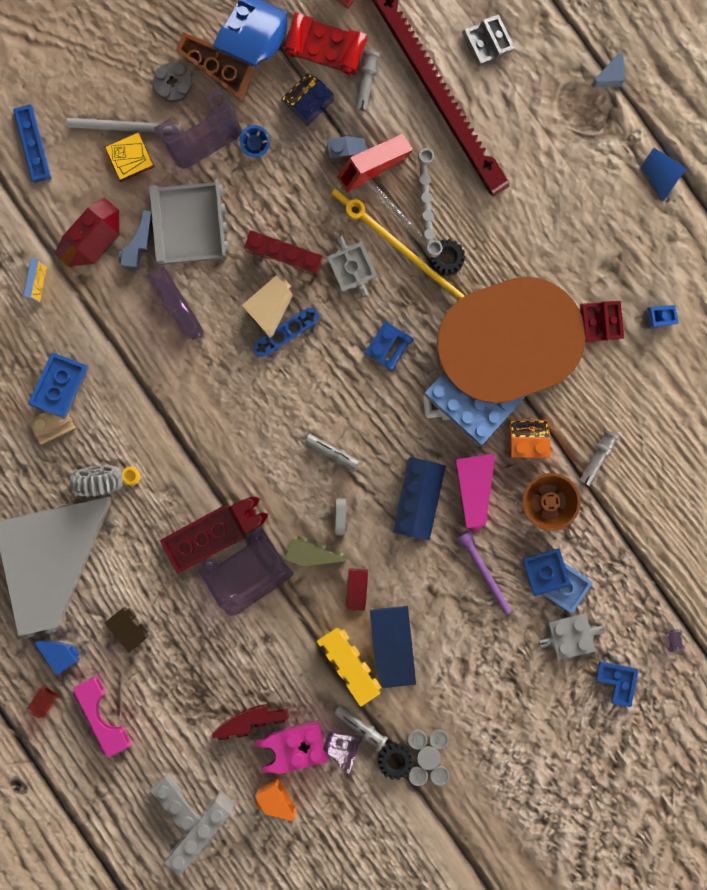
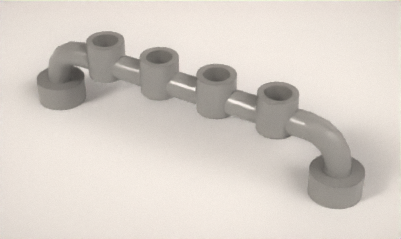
(433, 247)

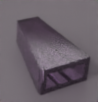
(176, 303)

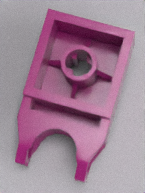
(287, 748)

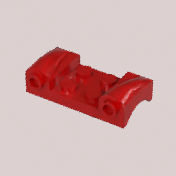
(324, 44)

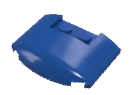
(252, 31)

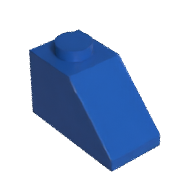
(58, 654)

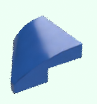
(662, 172)

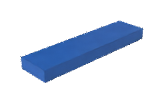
(32, 143)

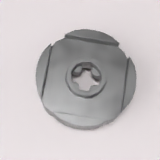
(166, 91)

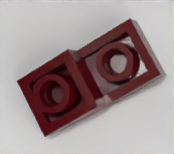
(356, 589)

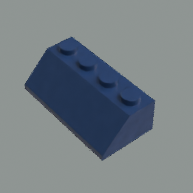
(419, 498)

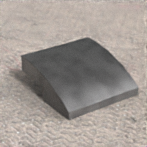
(488, 40)

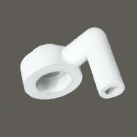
(429, 413)

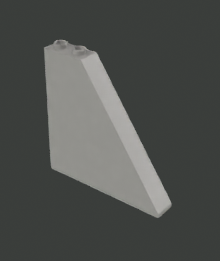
(45, 561)

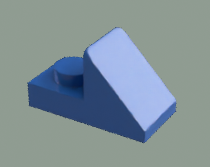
(661, 316)

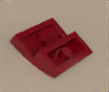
(602, 321)

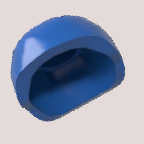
(254, 142)

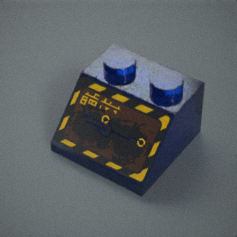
(308, 98)

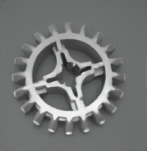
(96, 480)

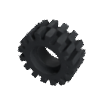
(453, 267)
(398, 772)

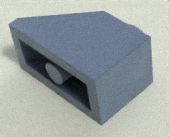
(344, 147)

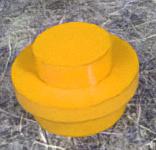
(130, 476)

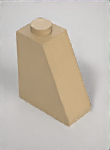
(269, 304)

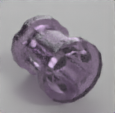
(675, 640)

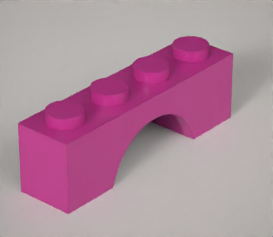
(111, 738)

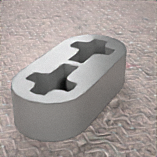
(340, 516)

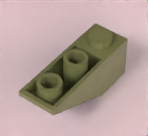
(307, 554)

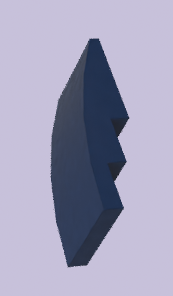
(392, 646)

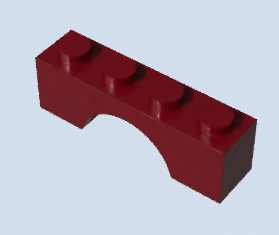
(289, 254)

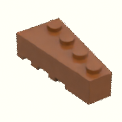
(222, 68)

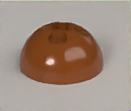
(559, 509)

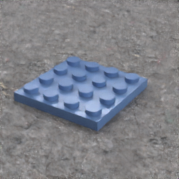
(472, 416)

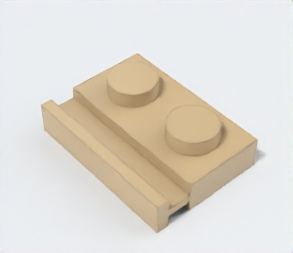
(49, 427)

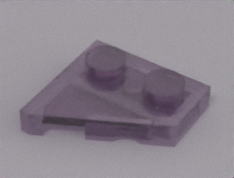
(342, 748)

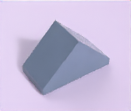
(612, 74)

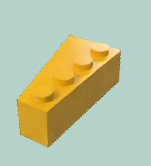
(349, 666)

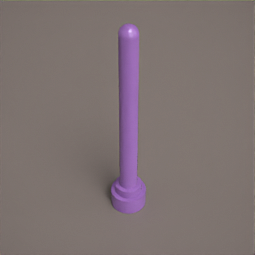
(466, 541)

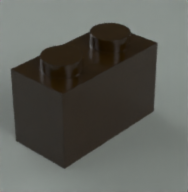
(127, 628)

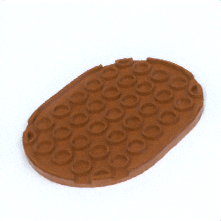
(511, 340)

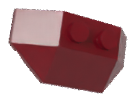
(90, 235)

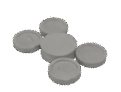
(428, 757)

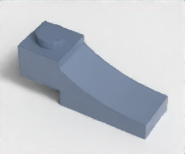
(131, 255)

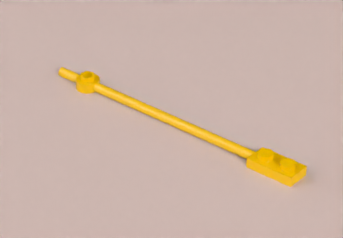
(355, 203)

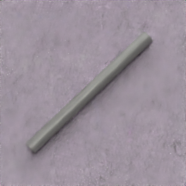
(118, 125)

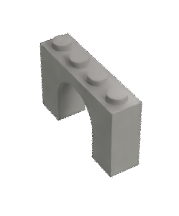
(191, 844)

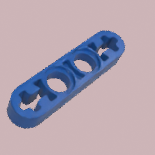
(284, 330)

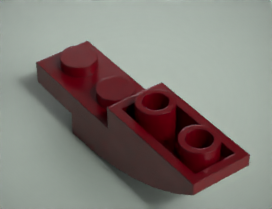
(242, 722)

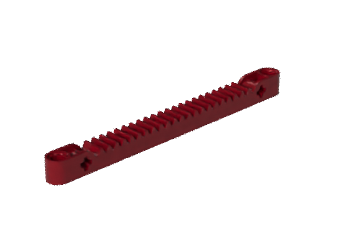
(492, 179)

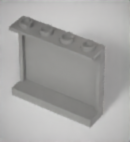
(189, 222)

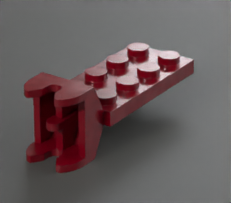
(212, 533)

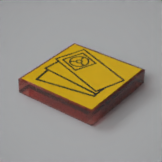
(129, 156)

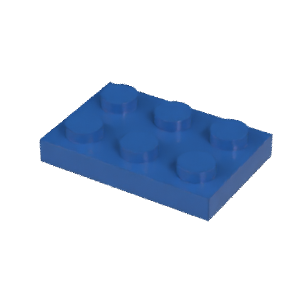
(58, 385)

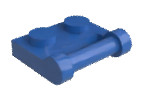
(383, 342)

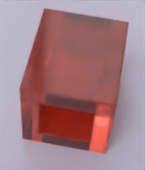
(43, 702)

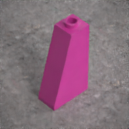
(474, 484)

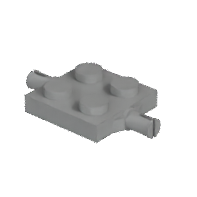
(352, 266)
(571, 636)

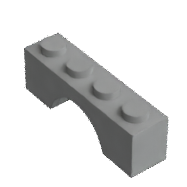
(172, 800)

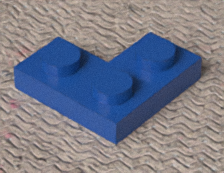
(622, 677)

